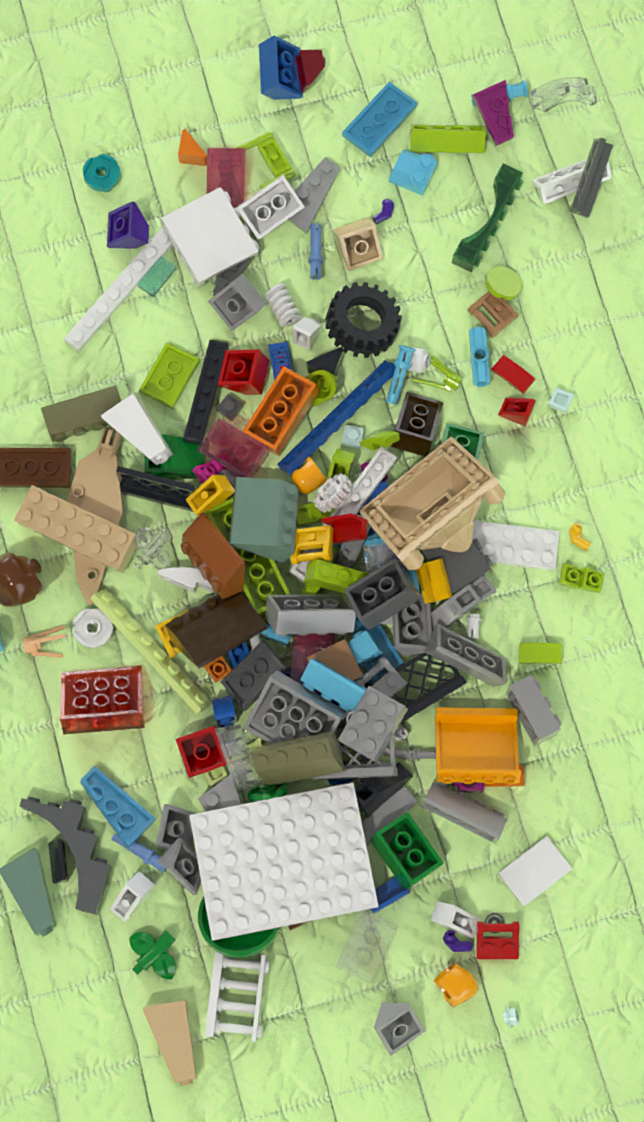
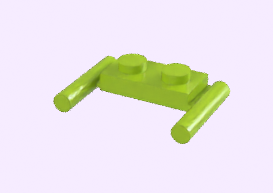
(272, 155)

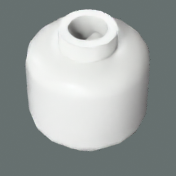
(419, 361)

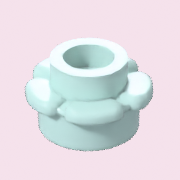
(511, 1017)

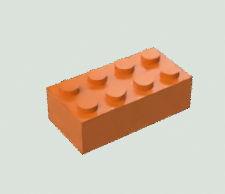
(281, 410)

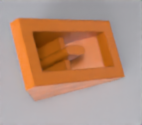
(190, 151)

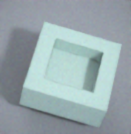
(560, 400)
(352, 436)

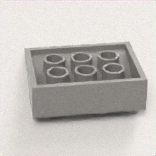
(291, 711)

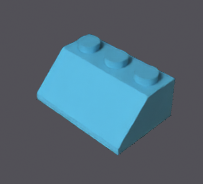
(332, 685)

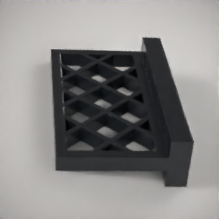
(154, 488)
(433, 695)

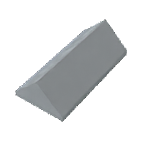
(412, 628)
(467, 656)

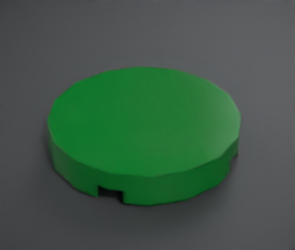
(267, 792)

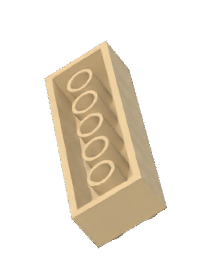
(76, 529)

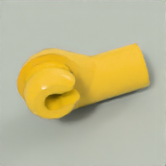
(576, 537)

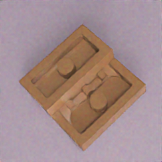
(340, 659)

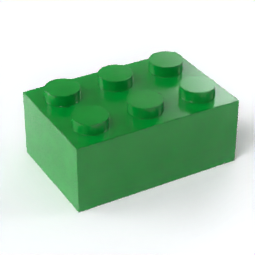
(406, 851)

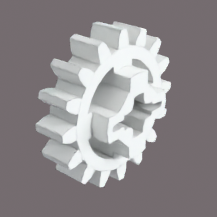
(332, 493)

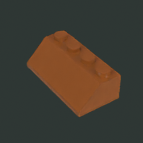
(213, 557)

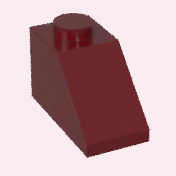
(309, 66)

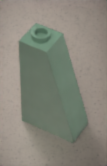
(29, 888)

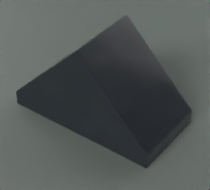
(328, 362)

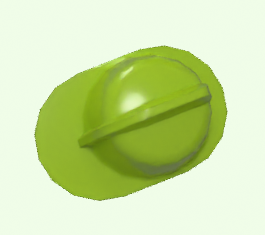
(326, 384)

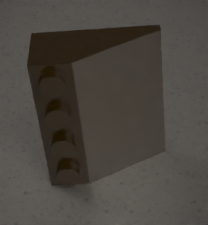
(215, 628)

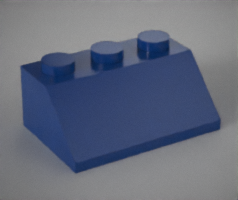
(279, 69)

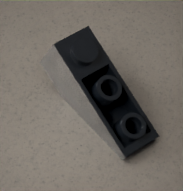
(378, 790)

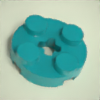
(101, 183)

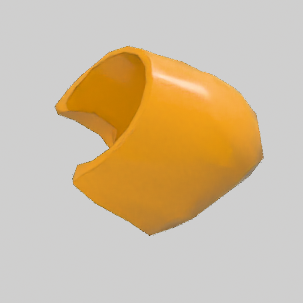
(457, 985)

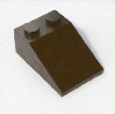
(417, 424)

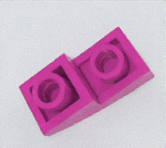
(205, 471)

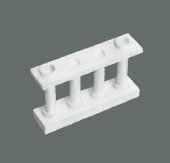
(217, 1004)

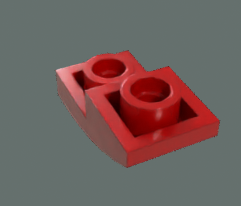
(513, 374)

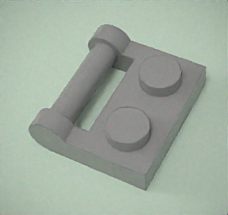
(389, 683)

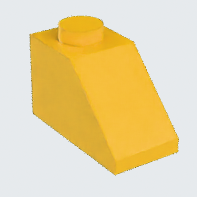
(210, 494)

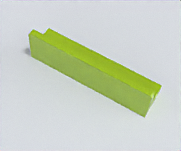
(448, 138)

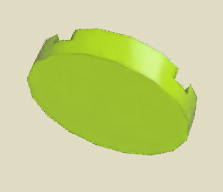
(503, 283)

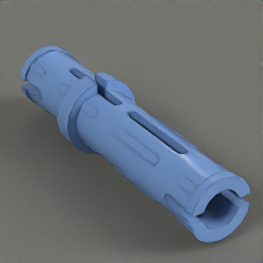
(315, 259)
(148, 855)

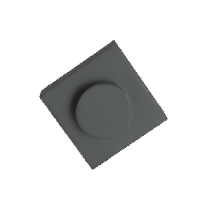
(229, 407)

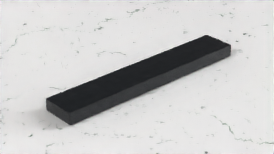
(205, 393)

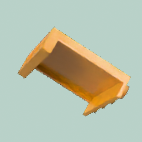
(477, 745)

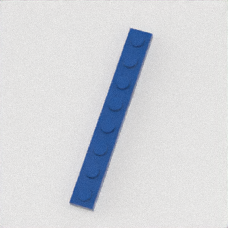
(337, 417)

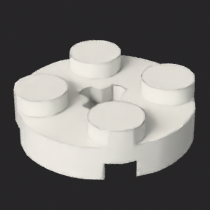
(94, 639)

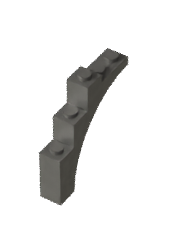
(91, 874)

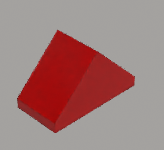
(517, 410)

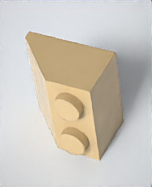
(358, 243)

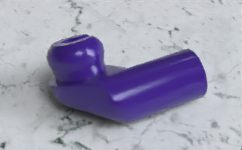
(386, 213)
(455, 944)

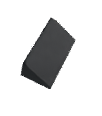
(58, 861)

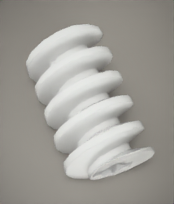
(282, 305)

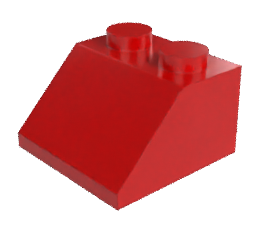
(244, 371)
(201, 751)

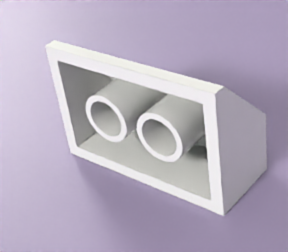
(270, 207)

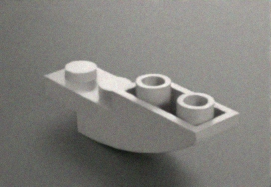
(462, 602)

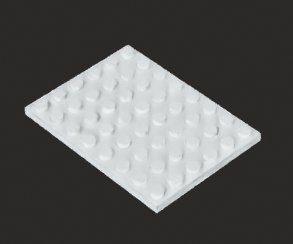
(283, 861)

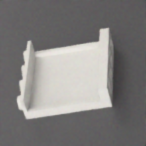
(209, 236)

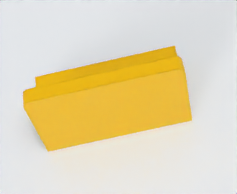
(434, 581)

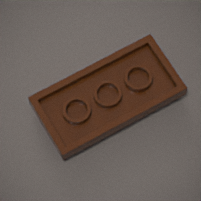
(35, 467)

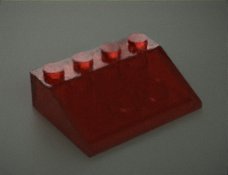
(102, 700)

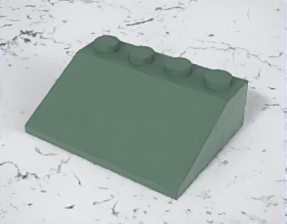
(264, 517)

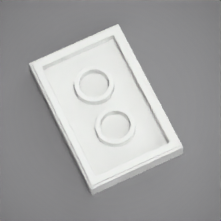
(535, 871)

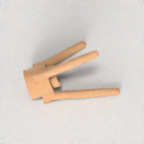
(34, 642)

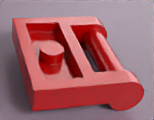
(497, 946)

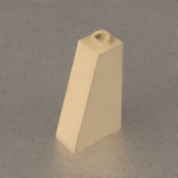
(173, 1035)

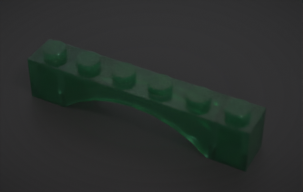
(471, 248)

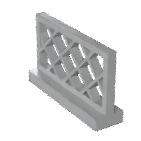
(364, 770)

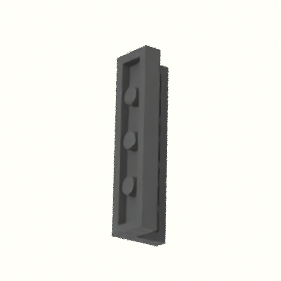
(591, 177)

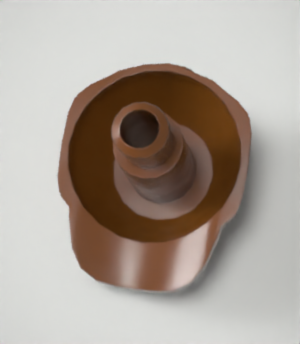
(18, 580)

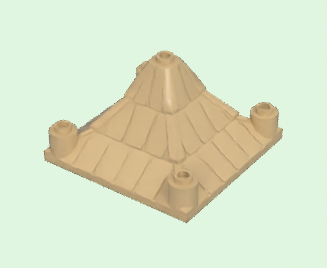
(433, 504)

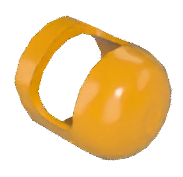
(308, 477)

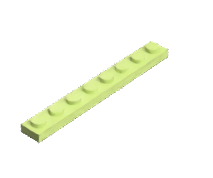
(151, 651)

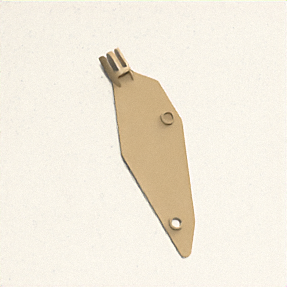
(98, 492)

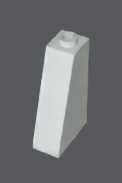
(138, 428)

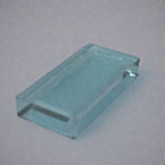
(157, 277)

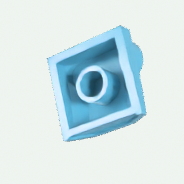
(413, 171)

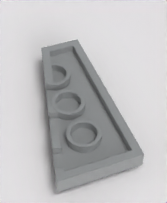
(313, 193)

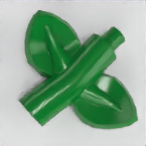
(153, 953)

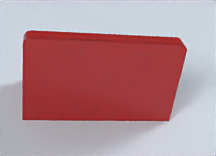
(347, 527)

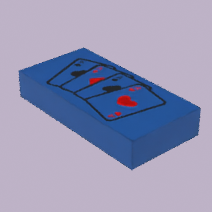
(279, 357)

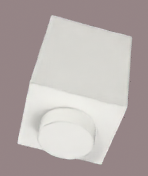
(306, 333)
(132, 896)
(455, 919)

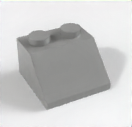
(237, 302)

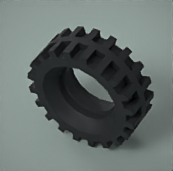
(354, 338)

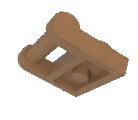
(498, 309)

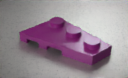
(495, 112)

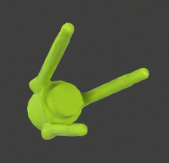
(452, 379)

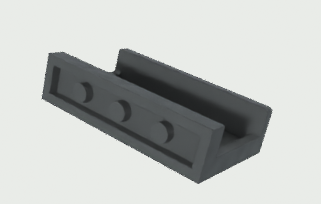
(461, 567)

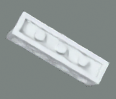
(563, 181)

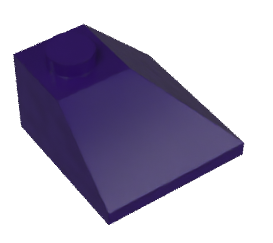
(127, 227)

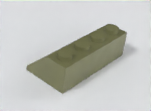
(79, 414)
(298, 758)

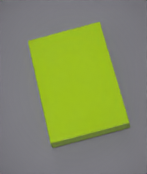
(169, 375)

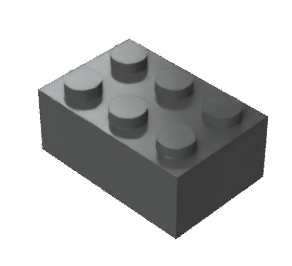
(382, 594)

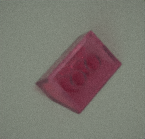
(234, 449)

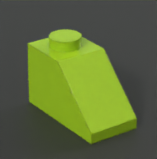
(341, 463)

